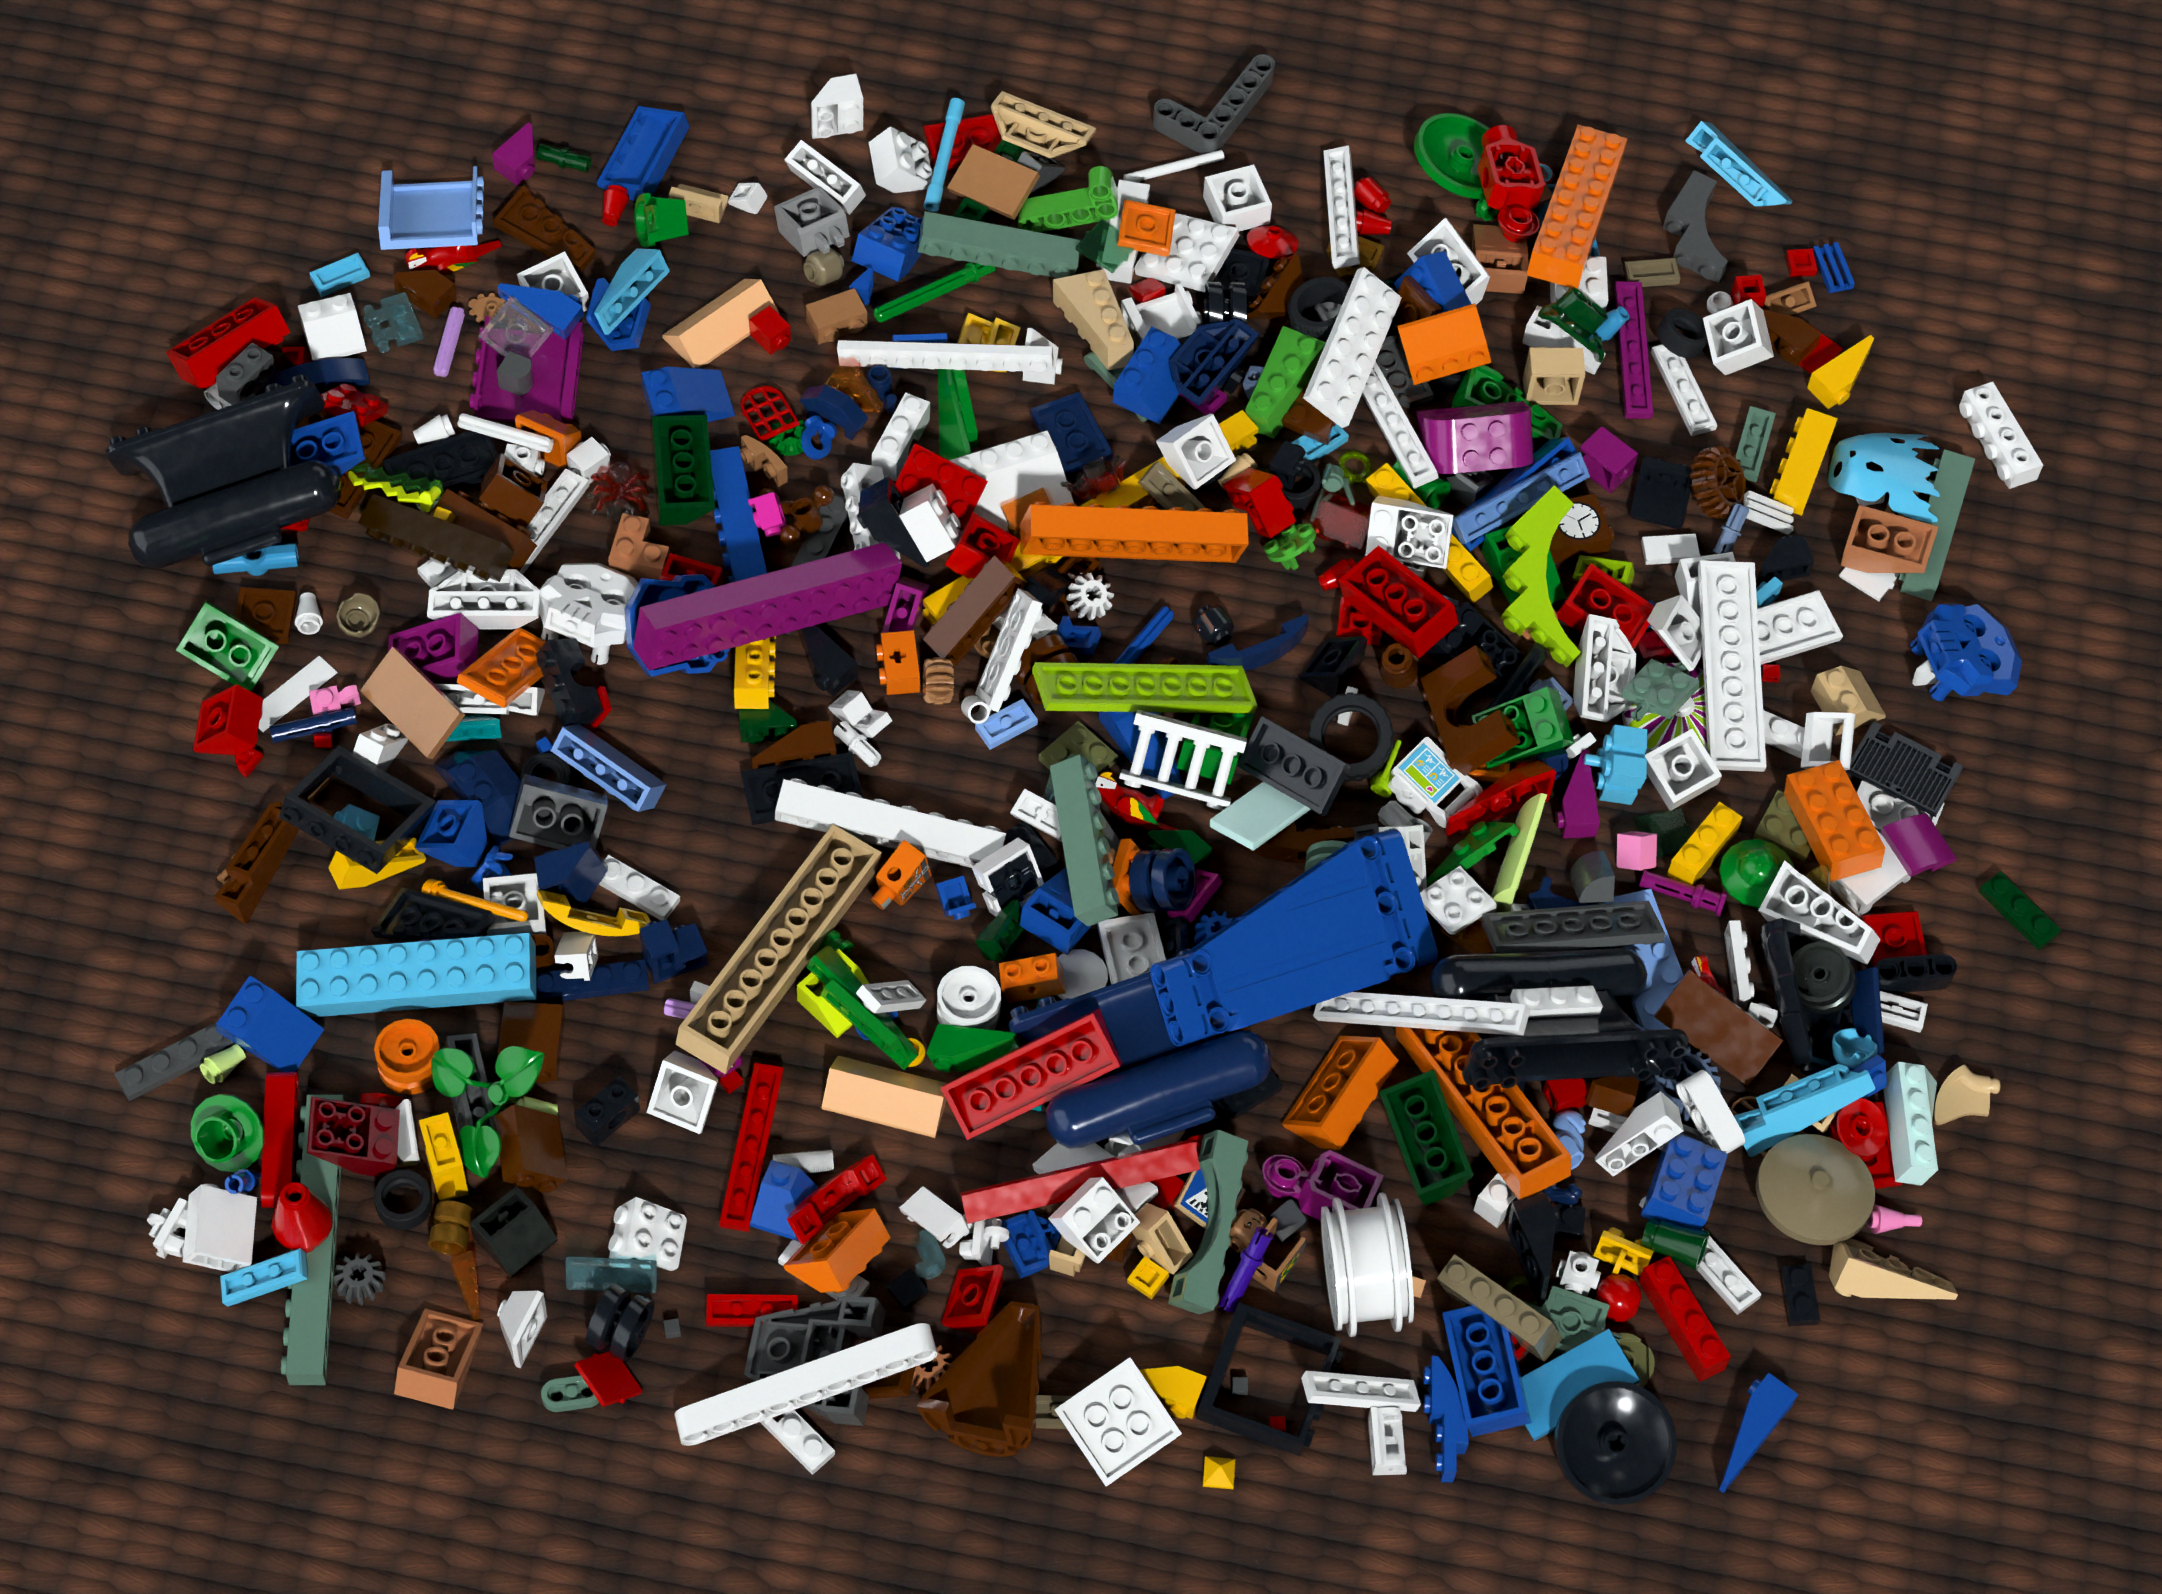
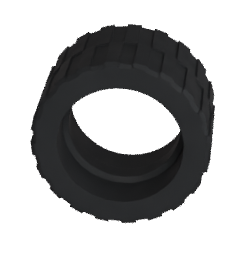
(1356, 703)

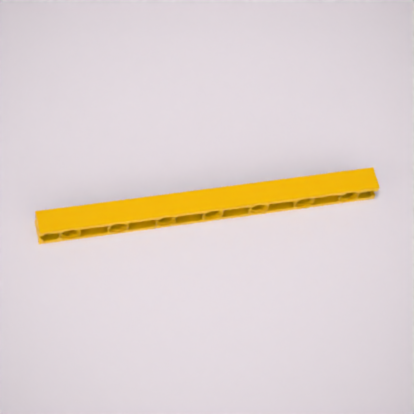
(1239, 434)

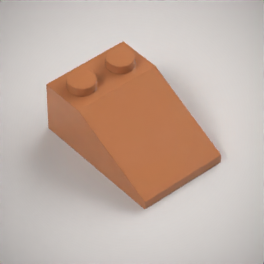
(1888, 543)
(437, 1359)

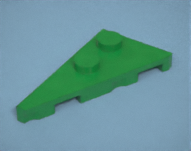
(1473, 847)

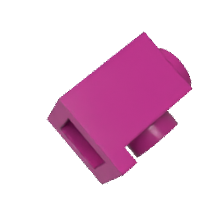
(768, 513)

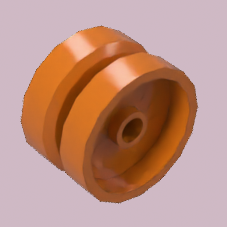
(405, 1056)

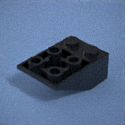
(1476, 630)

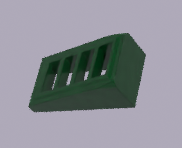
(995, 939)

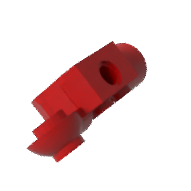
(1511, 181)

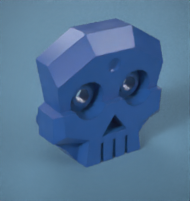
(653, 591)
(1968, 651)

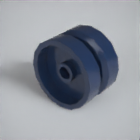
(1162, 880)

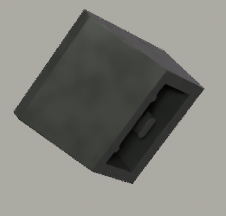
(513, 1232)

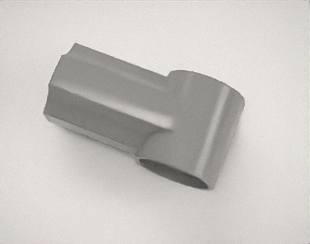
(1394, 814)

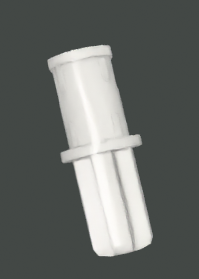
(857, 744)

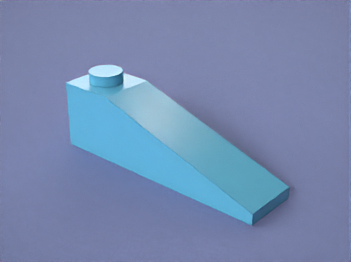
(630, 286)

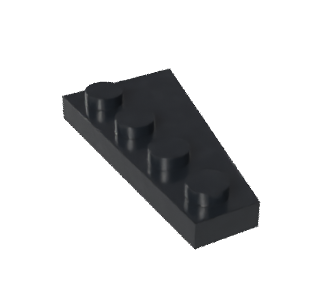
(430, 917)

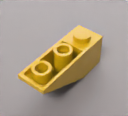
(1176, 1389)

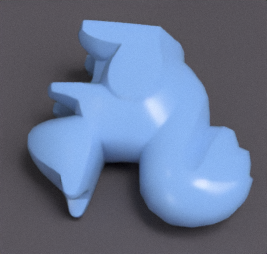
(1567, 1128)

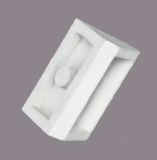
(1819, 737)

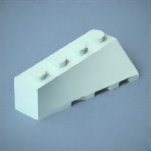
(1909, 1116)

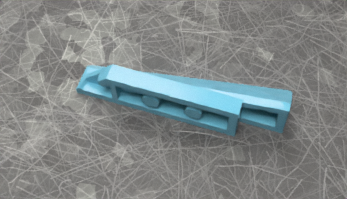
(1735, 167)

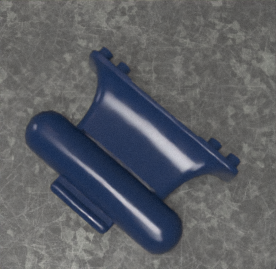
(1158, 1084)

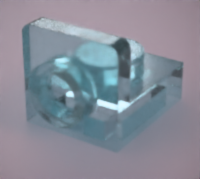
(932, 1256)

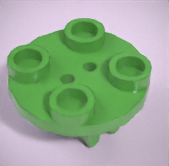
(1291, 543)

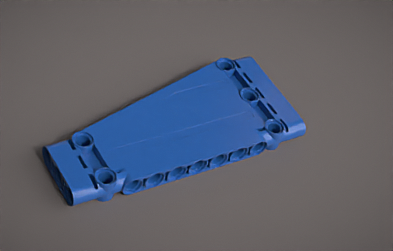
(1302, 944)

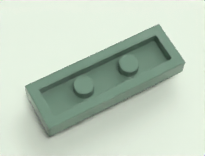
(1754, 441)

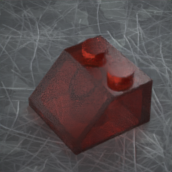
(1342, 521)

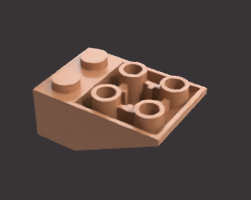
(1501, 258)

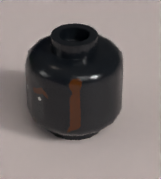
(1213, 625)

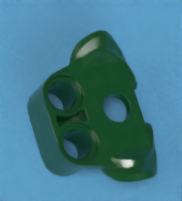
(1578, 318)

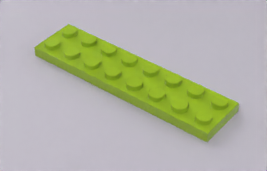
(1144, 688)

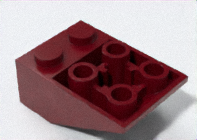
(354, 1135)

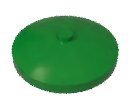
(1450, 152)

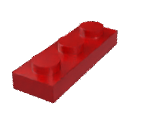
(742, 1309)

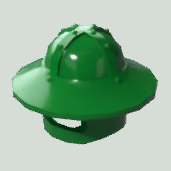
(1750, 870)
(227, 1133)

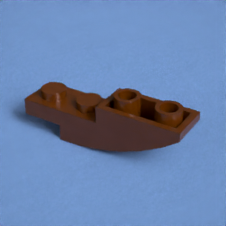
(1293, 845)

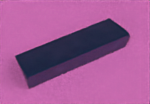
(1867, 1007)

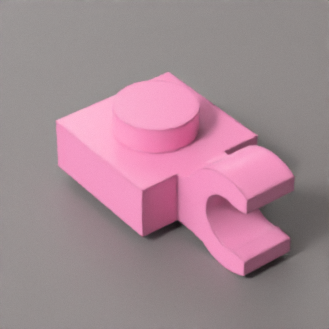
(332, 700)

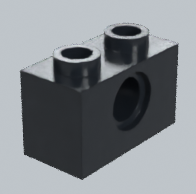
(607, 1111)

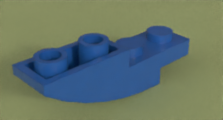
(1447, 1413)

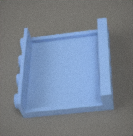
(430, 213)

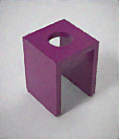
(1608, 459)

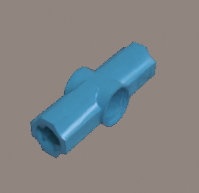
(272, 557)

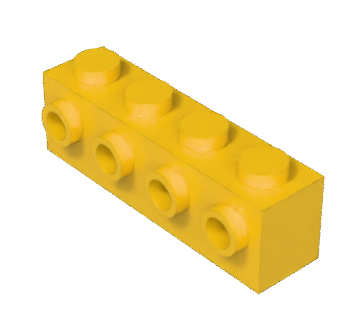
(753, 674)

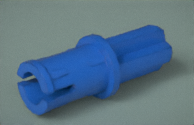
(242, 1180)

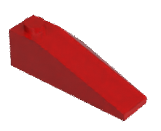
(1504, 796)

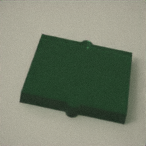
(1102, 247)
(1670, 830)

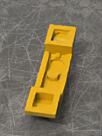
(624, 924)

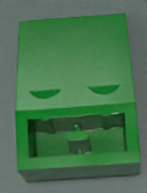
(1501, 556)
(1539, 724)

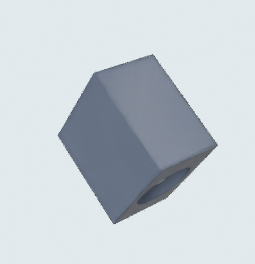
(1252, 379)

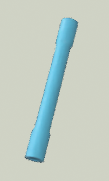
(935, 189)

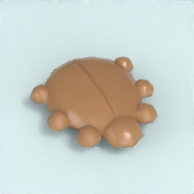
(484, 306)

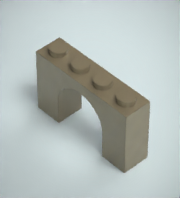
(1475, 1289)

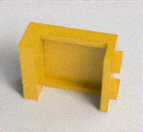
(443, 1157)

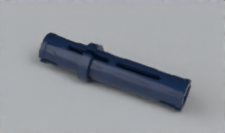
(312, 725)

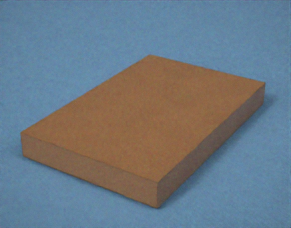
(993, 181)

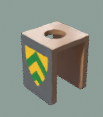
(1275, 1278)

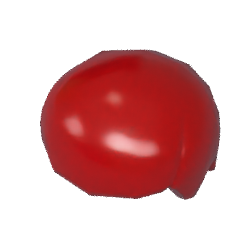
(1622, 1296)

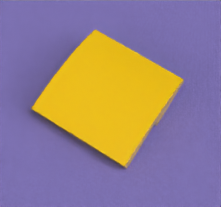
(981, 331)

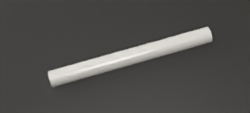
(1174, 166)

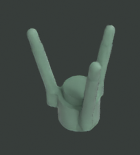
(1332, 481)

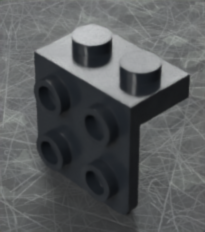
(1662, 493)

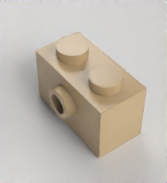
(1161, 1239)

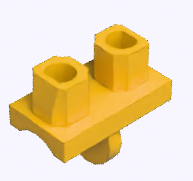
(1622, 1252)

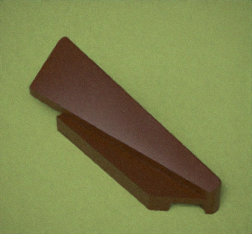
(256, 863)

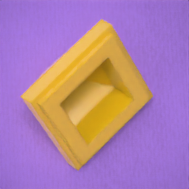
(1219, 1472)

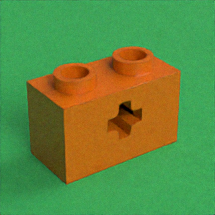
(900, 662)
(1032, 978)

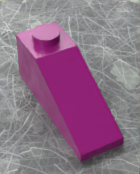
(1579, 809)

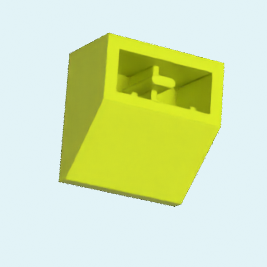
(810, 997)

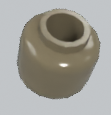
(823, 268)

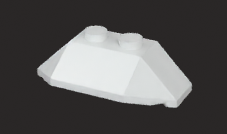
(486, 604)
(1602, 670)

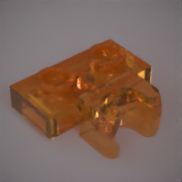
(854, 384)

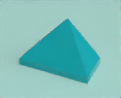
(476, 727)

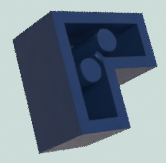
(671, 952)

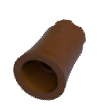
(1402, 674)

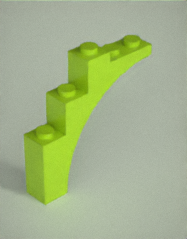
(1527, 576)

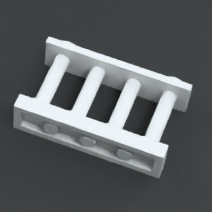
(1175, 731)

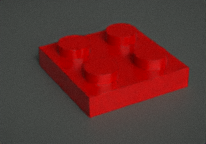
(346, 399)

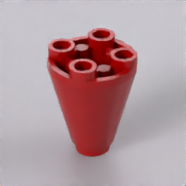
(301, 1218)

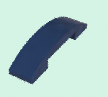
(326, 373)
(1264, 652)

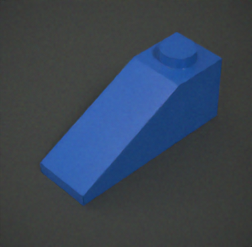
(551, 306)

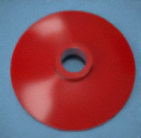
(1272, 241)
(1870, 1126)

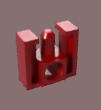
(1356, 625)

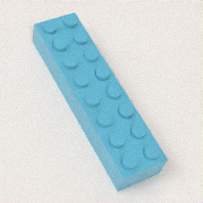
(416, 975)

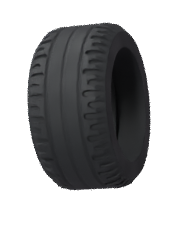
(1310, 294)

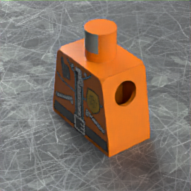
(901, 876)

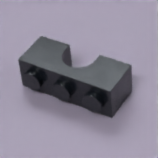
(559, 663)

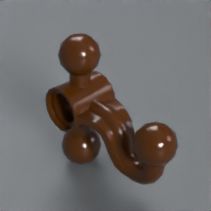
(804, 512)

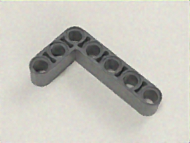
(1212, 132)

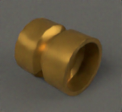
(451, 1228)

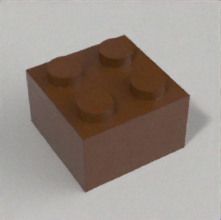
(513, 491)

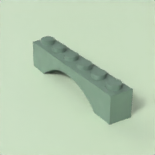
(1222, 1165)

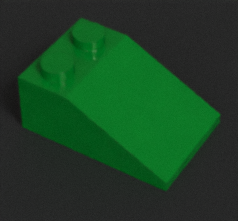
(227, 646)
(1231, 723)

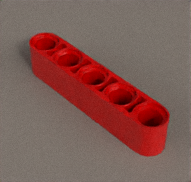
(279, 1135)

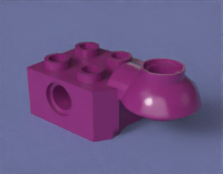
(1328, 1178)

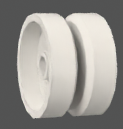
(969, 998)

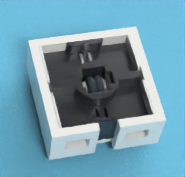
(1008, 876)

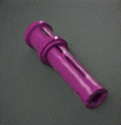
(1697, 896)

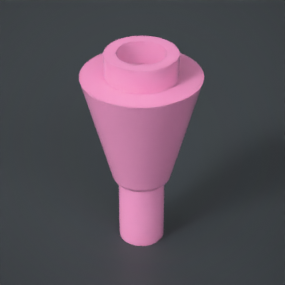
(1886, 1219)

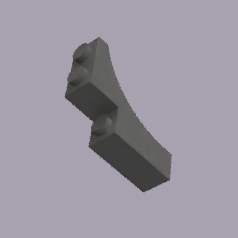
(1687, 221)

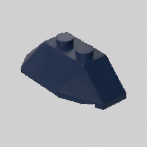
(1210, 358)
(485, 778)

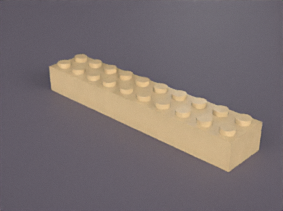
(778, 949)

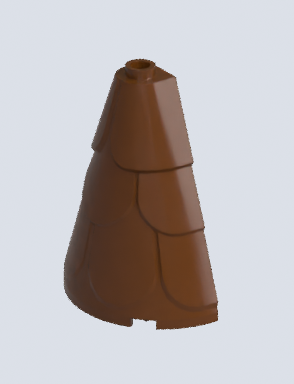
(992, 1387)

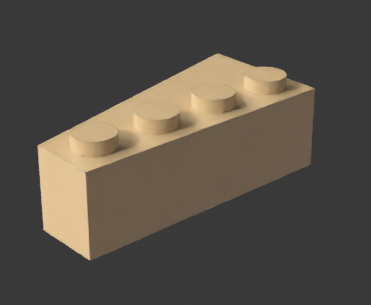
(1097, 316)

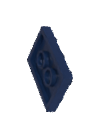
(1072, 432)

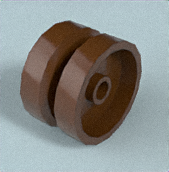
(1047, 650)

